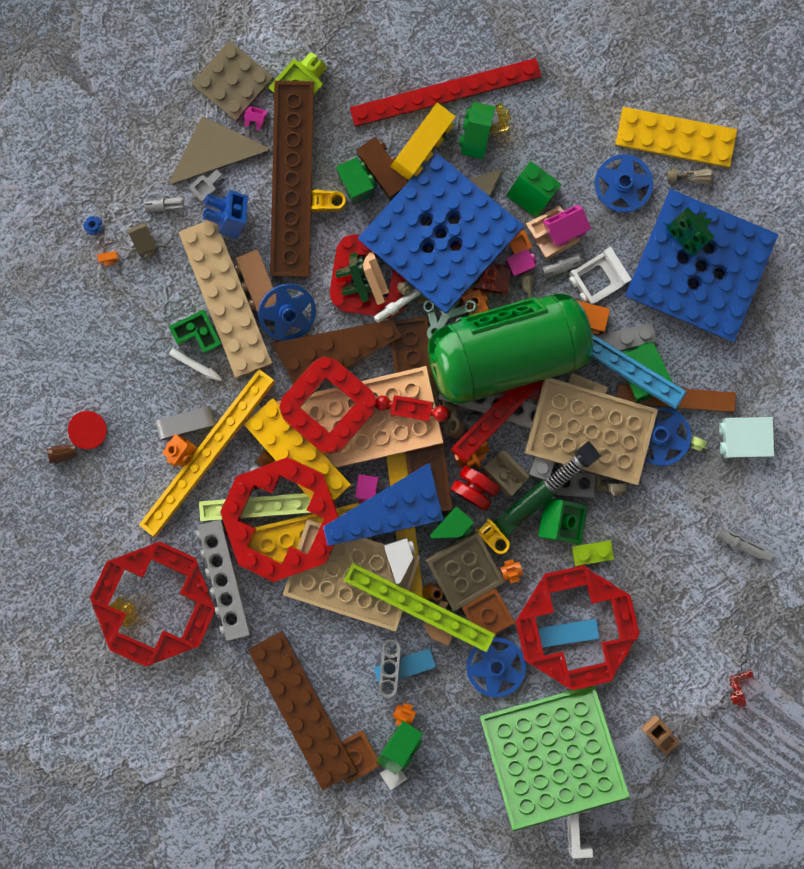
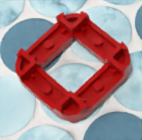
(352, 302)
(348, 426)

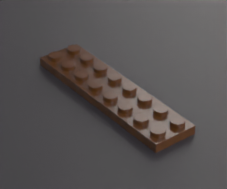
(302, 710)

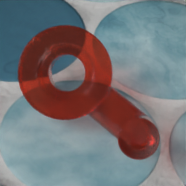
(737, 696)

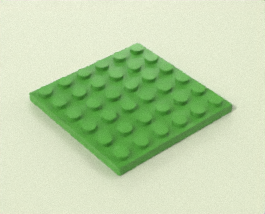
(554, 758)

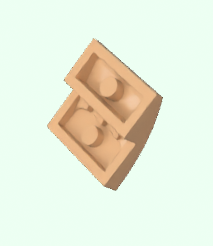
(541, 237)
(375, 278)

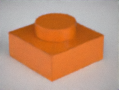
(520, 243)
(109, 258)

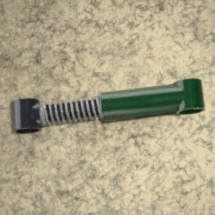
(545, 489)

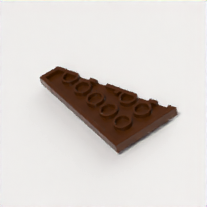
(342, 345)

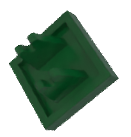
(691, 230)
(361, 283)

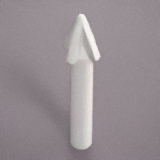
(210, 373)

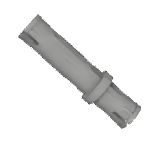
(743, 544)

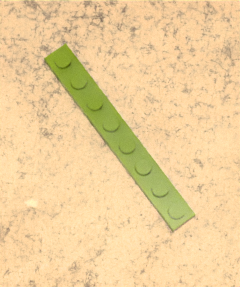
(419, 607)

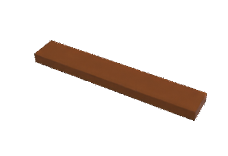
(694, 399)

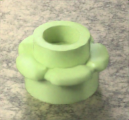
(698, 444)

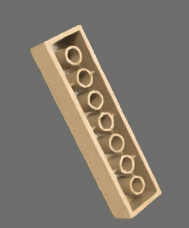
(225, 299)

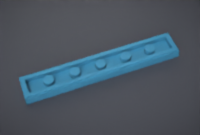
(637, 373)

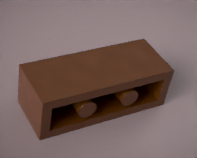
(378, 164)

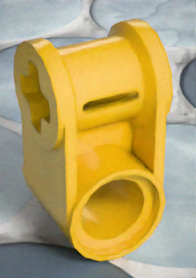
(326, 201)
(492, 536)

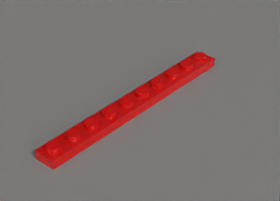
(445, 92)

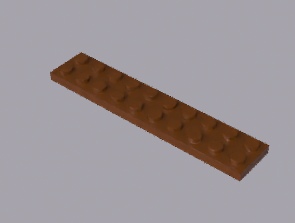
(292, 178)
(412, 353)

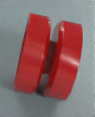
(476, 486)

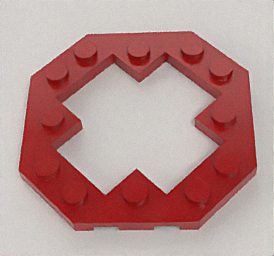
(241, 534)
(137, 564)
(613, 650)

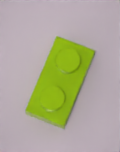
(592, 553)

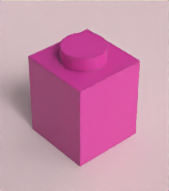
(521, 263)
(366, 487)

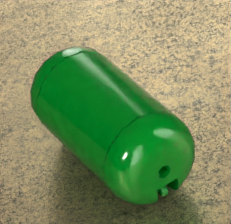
(510, 347)

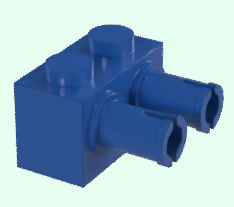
(232, 212)

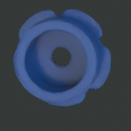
(93, 230)

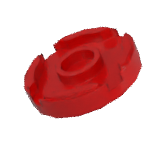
(87, 430)

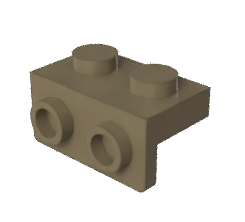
(506, 473)

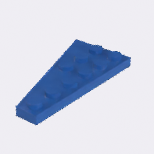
(399, 507)

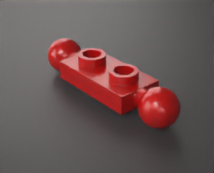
(412, 408)

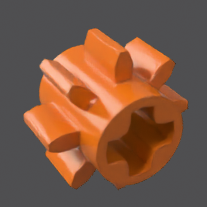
(511, 571)
(404, 713)

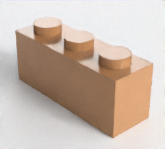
(255, 277)

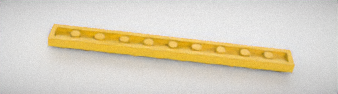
(207, 453)

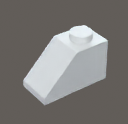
(399, 557)

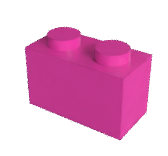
(567, 225)

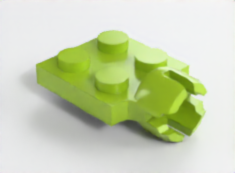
(303, 71)

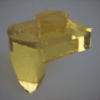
(503, 117)

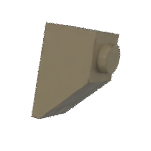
(143, 240)

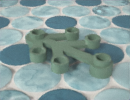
(454, 312)

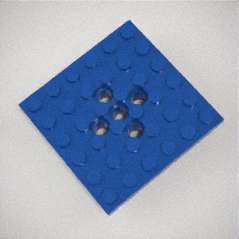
(439, 196)
(716, 305)

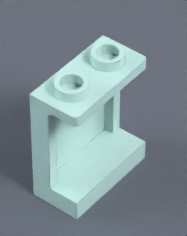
(747, 437)

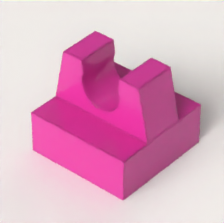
(255, 114)

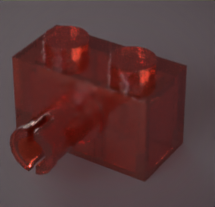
(494, 280)

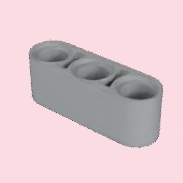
(185, 423)
(389, 678)

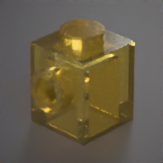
(126, 607)

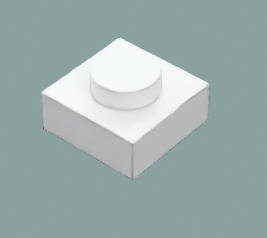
(391, 779)

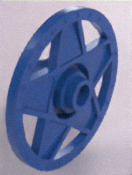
(623, 183)
(287, 312)
(665, 438)
(496, 668)

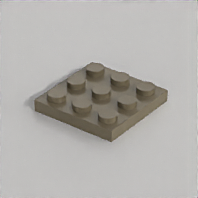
(232, 80)
(464, 570)

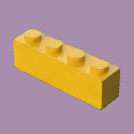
(422, 142)

